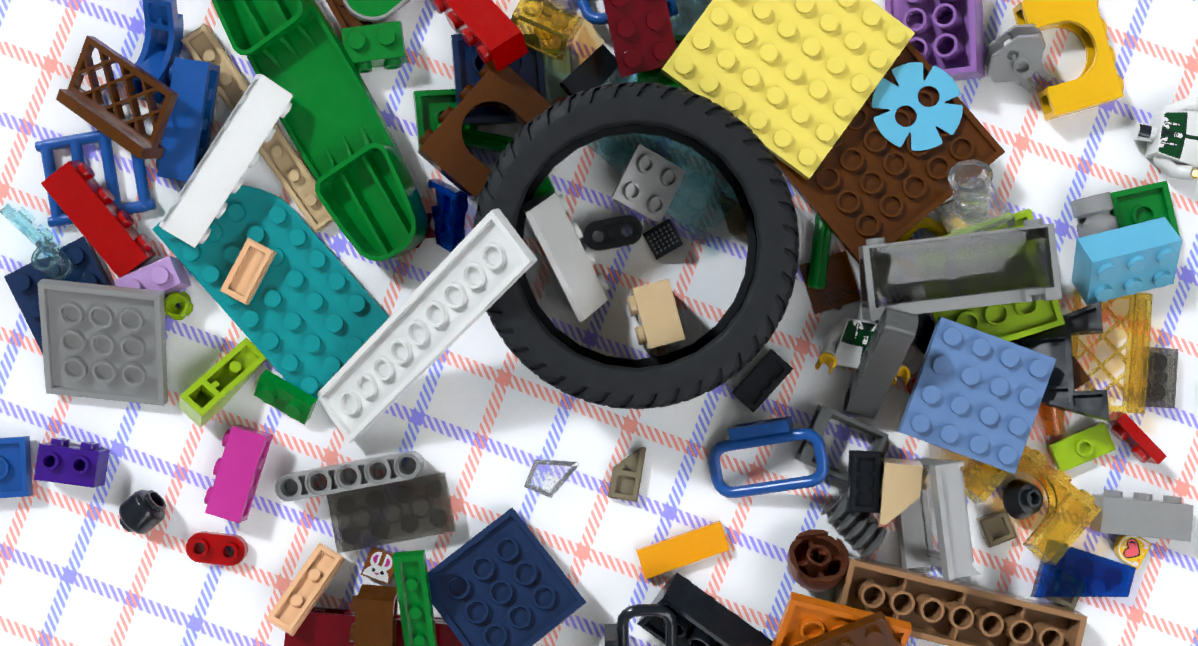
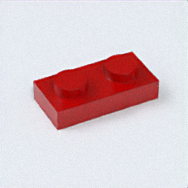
(1127, 430)

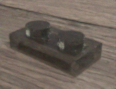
(1161, 377)

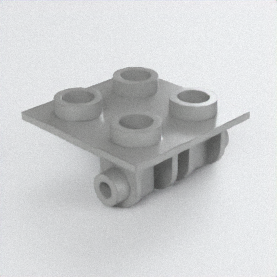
(648, 184)

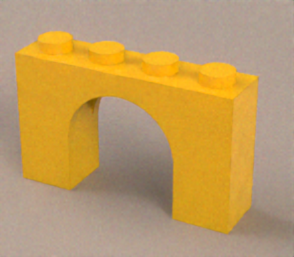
(1099, 79)

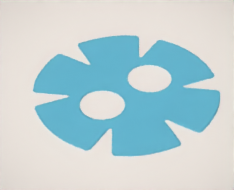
(923, 131)

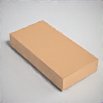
(248, 271)

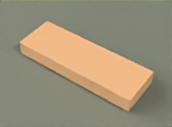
(305, 589)

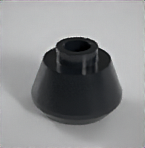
(1022, 499)

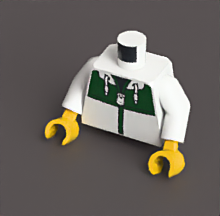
(1173, 139)
(847, 343)

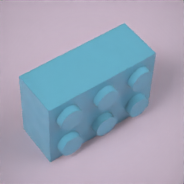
(1126, 260)

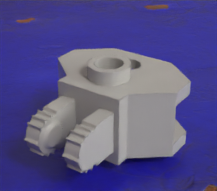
(1019, 57)

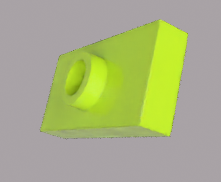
(1081, 446)

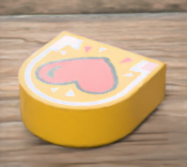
(1131, 549)

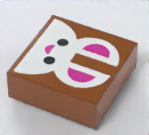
(379, 565)

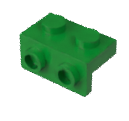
(375, 46)

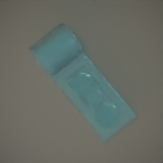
(47, 250)

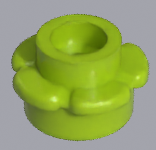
(171, 302)

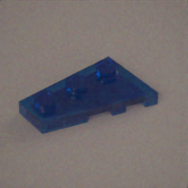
(1083, 576)

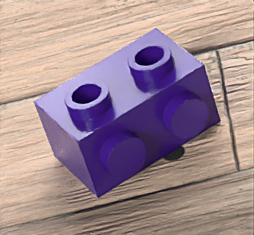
(72, 464)

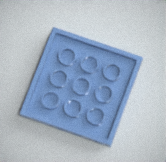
(976, 395)

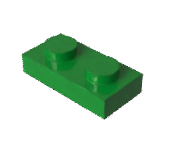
(285, 397)

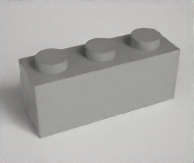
(1143, 516)

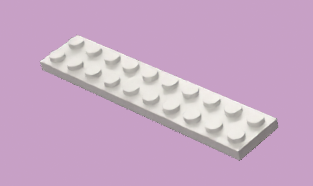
(426, 324)

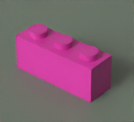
(237, 473)

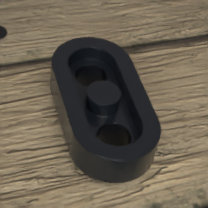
(612, 233)

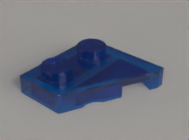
(448, 214)

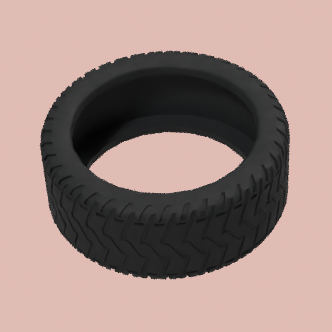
(768, 223)

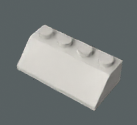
(565, 253)

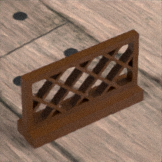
(111, 118)

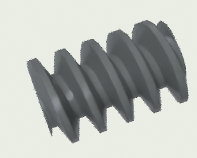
(857, 524)

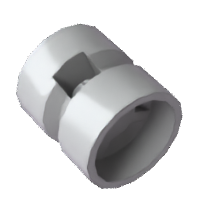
(1094, 214)

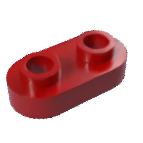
(215, 548)

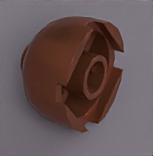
(817, 560)

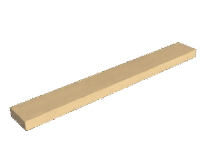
(278, 151)

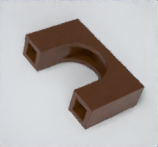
(445, 145)

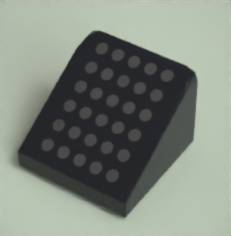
(662, 239)

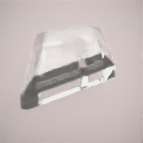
(549, 475)

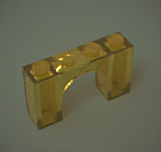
(1067, 510)

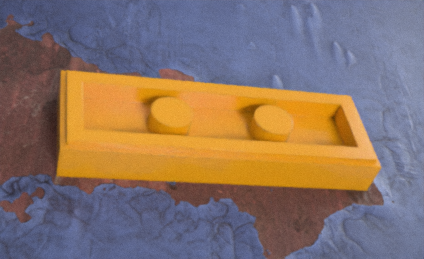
(682, 549)

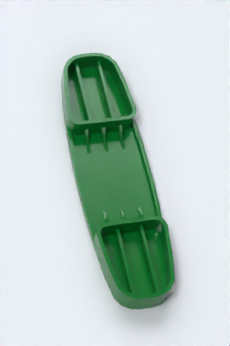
(332, 123)

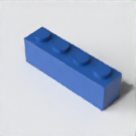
(191, 119)

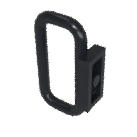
(618, 633)

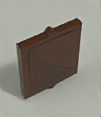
(839, 288)

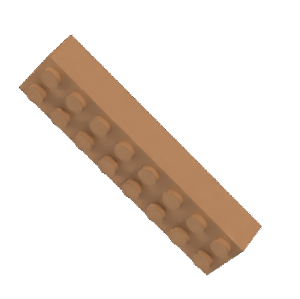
(956, 611)

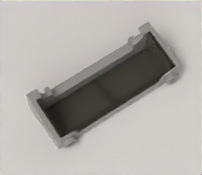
(960, 270)

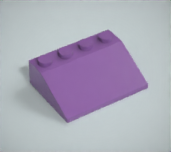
(945, 33)

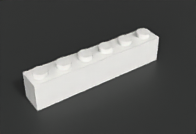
(226, 161)

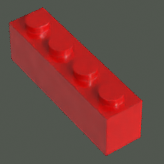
(486, 28)
(99, 218)

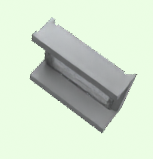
(937, 524)

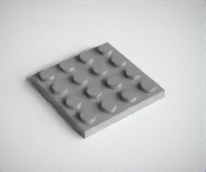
(103, 341)

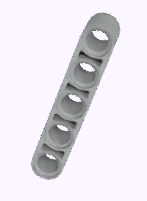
(335, 476)

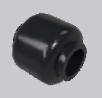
(142, 511)

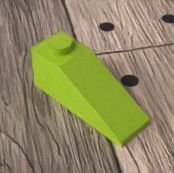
(221, 383)

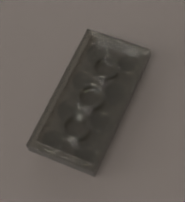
(391, 512)

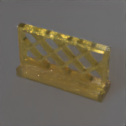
(1136, 350)

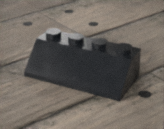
(700, 618)

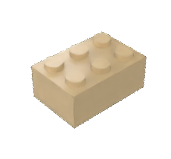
(656, 314)

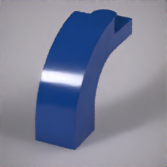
(161, 42)

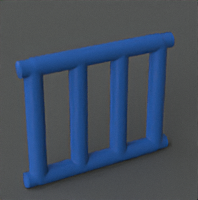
(75, 143)

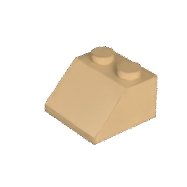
(900, 486)

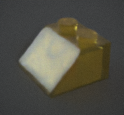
(547, 26)

